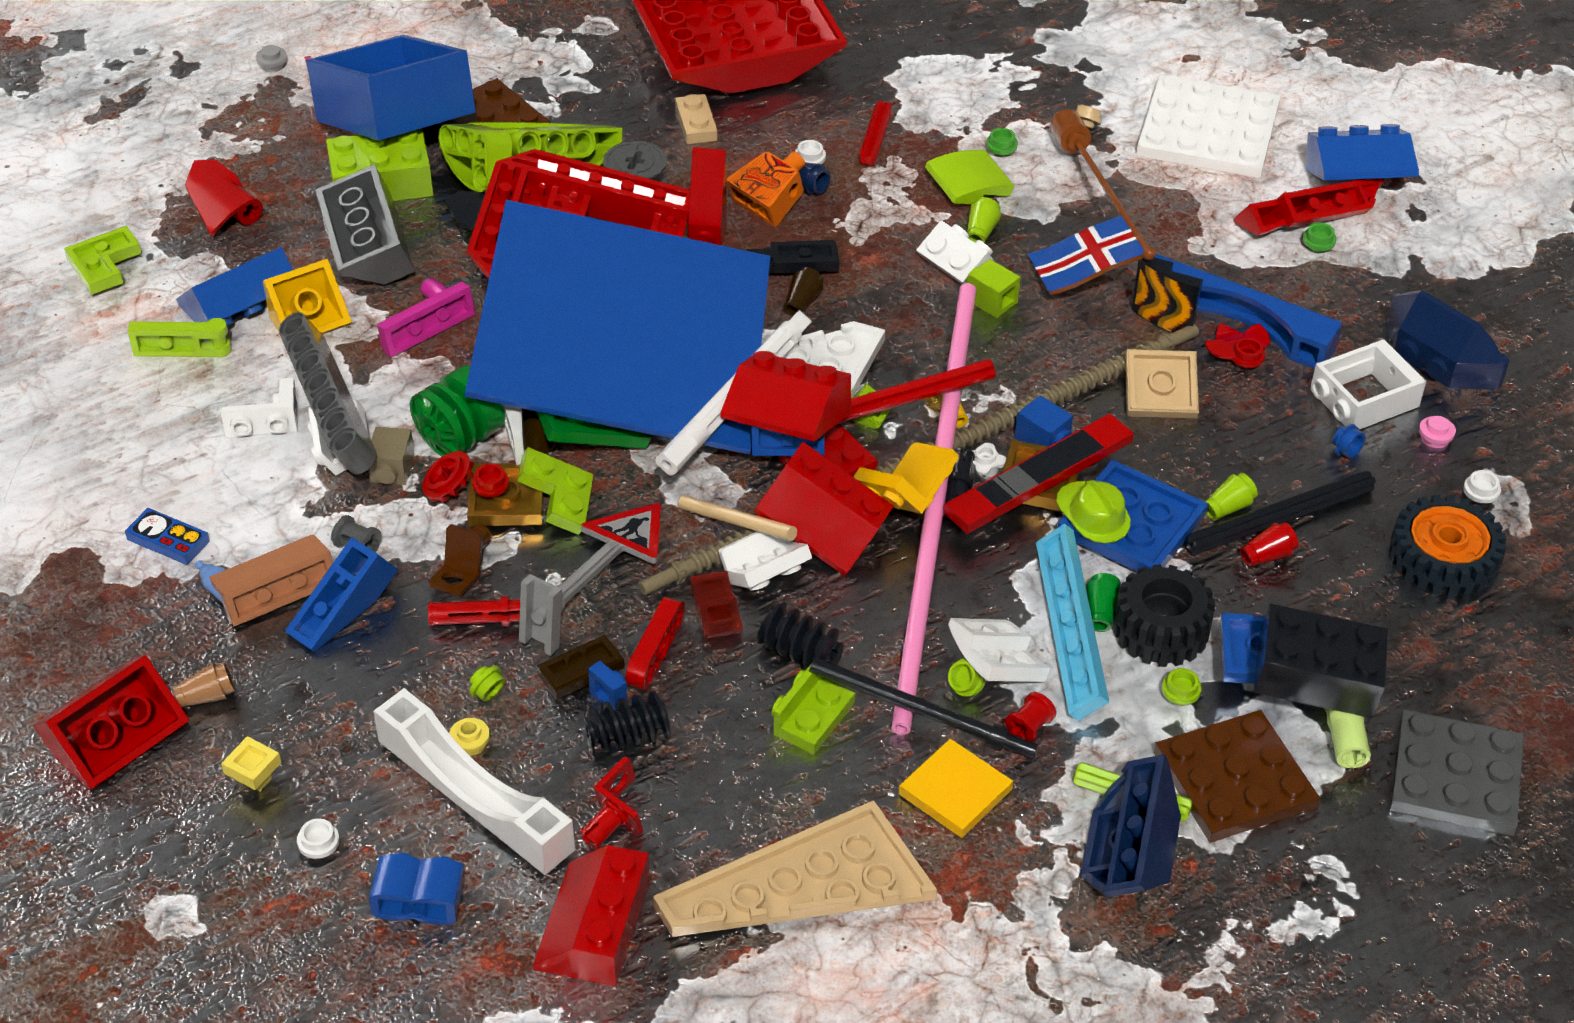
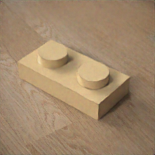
(696, 119)

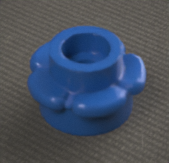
(1348, 441)

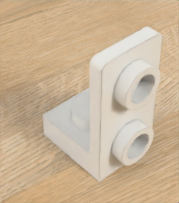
(264, 418)

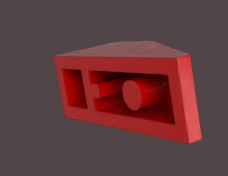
(708, 196)

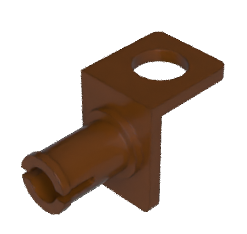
(462, 558)

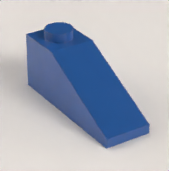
(341, 595)

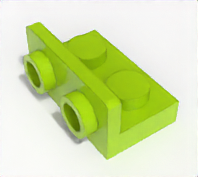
(810, 710)

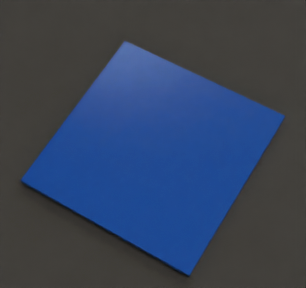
(615, 323)

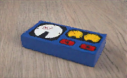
(167, 536)

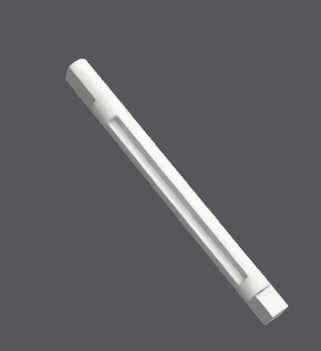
(709, 417)

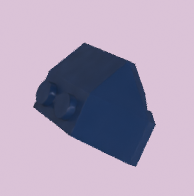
(1444, 342)
(1134, 830)

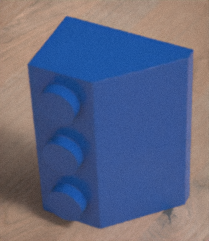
(1361, 153)
(234, 290)

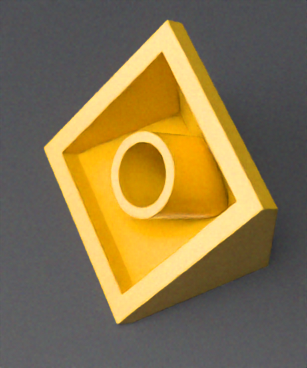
(308, 291)

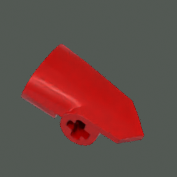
(220, 195)

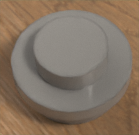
(271, 58)

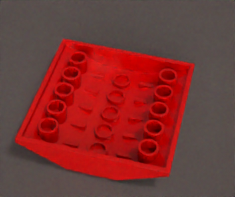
(740, 41)

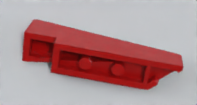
(1310, 206)

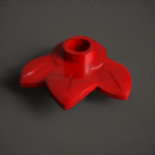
(1243, 349)

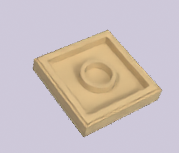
(1161, 383)

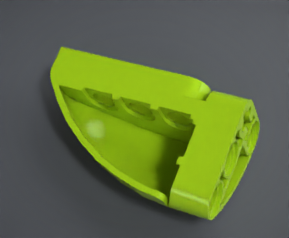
(476, 146)

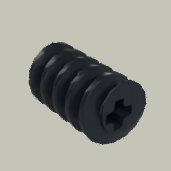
(798, 638)
(626, 722)

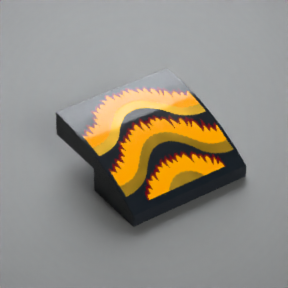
(1165, 296)

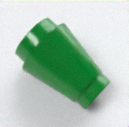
(1102, 598)

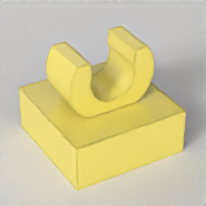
(251, 764)

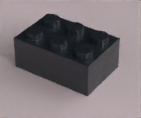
(1321, 660)

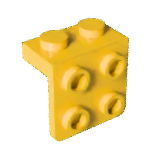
(914, 479)

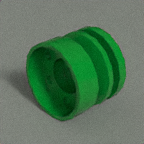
(451, 420)

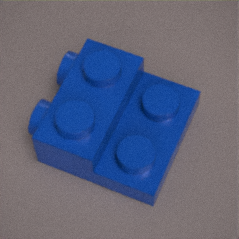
(1239, 646)

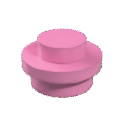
(1437, 431)

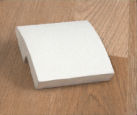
(997, 650)

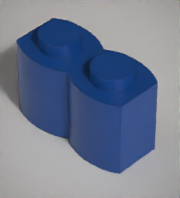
(417, 889)

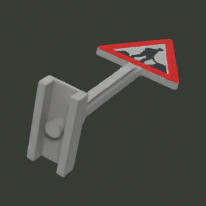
(542, 602)

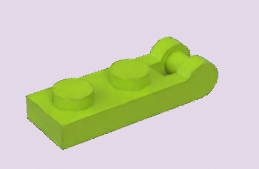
(179, 338)

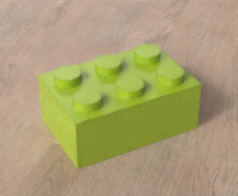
(399, 160)

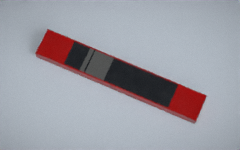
(1038, 473)

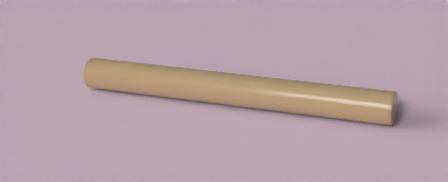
(737, 517)

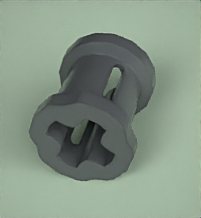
(348, 528)

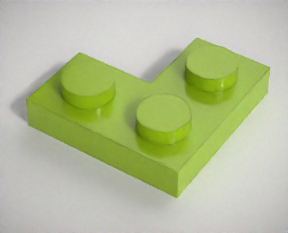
(96, 257)
(565, 483)

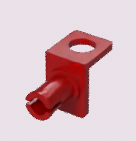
(613, 810)

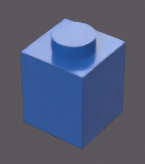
(1043, 423)

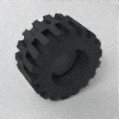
(1142, 611)

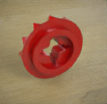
(439, 484)

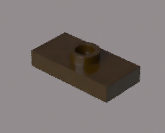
(570, 670)

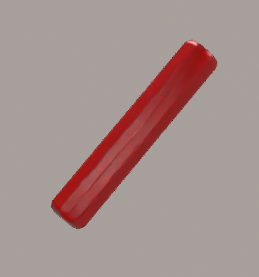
(875, 133)

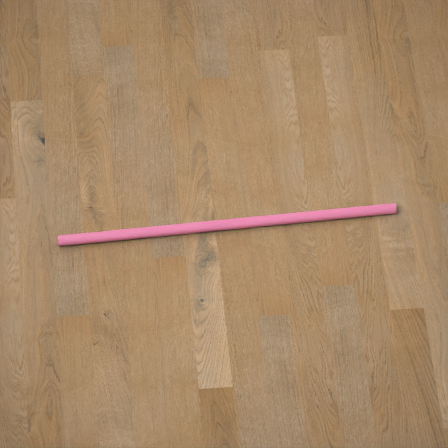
(932, 519)

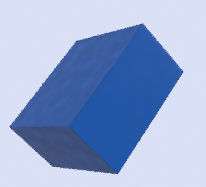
(391, 86)

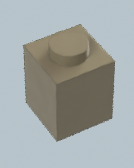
(393, 457)

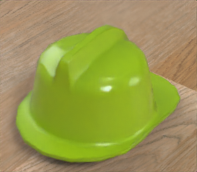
(1095, 510)

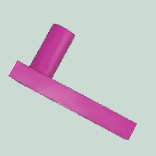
(437, 313)

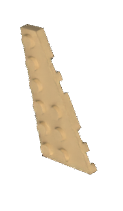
(821, 871)

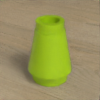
(983, 218)
(1232, 495)

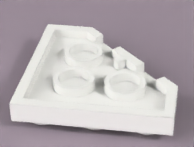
(847, 349)

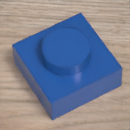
(606, 684)

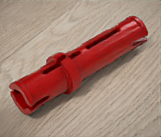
(475, 612)

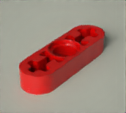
(655, 643)

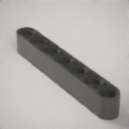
(327, 393)

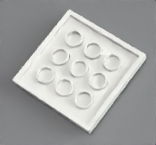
(1209, 126)

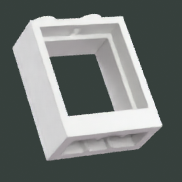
(1403, 385)

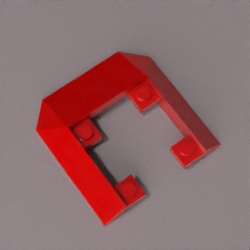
(578, 189)

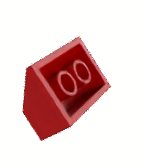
(788, 396)
(826, 506)
(112, 722)
(595, 915)

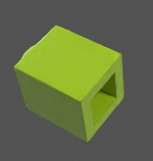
(995, 287)

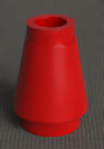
(1270, 545)

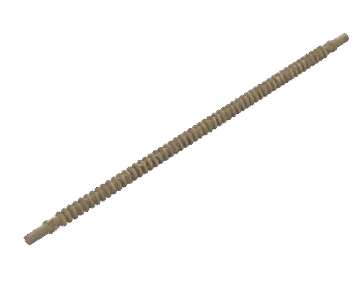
(964, 437)

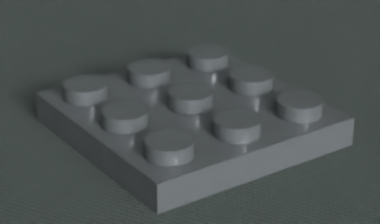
(1457, 772)

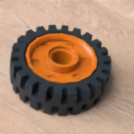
(1447, 545)

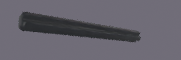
(1279, 512)

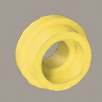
(471, 735)

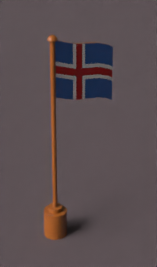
(1097, 247)

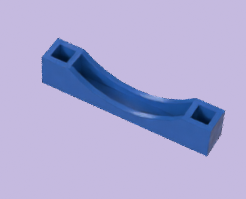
(1296, 330)

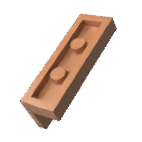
(272, 579)

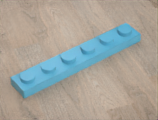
(1072, 623)

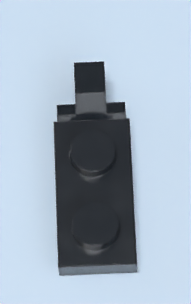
(793, 255)

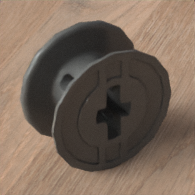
(637, 159)

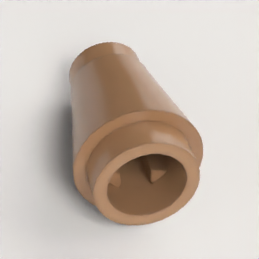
(205, 686)

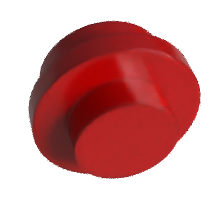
(490, 480)

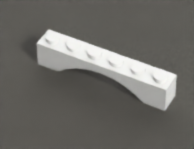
(521, 821)

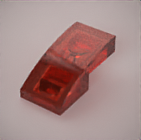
(715, 605)

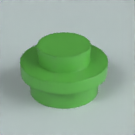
(1002, 142)
(1319, 237)

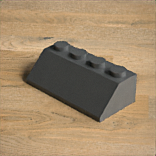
(364, 228)

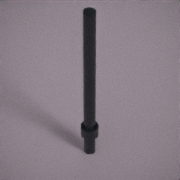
(996, 735)

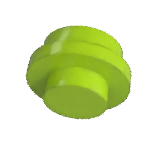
(965, 679)
(486, 683)
(1181, 686)

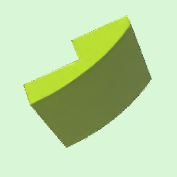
(969, 176)

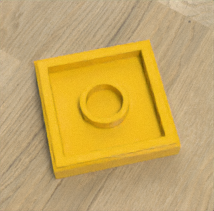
(955, 788)

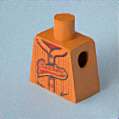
(768, 186)

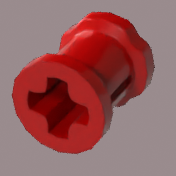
(1031, 716)

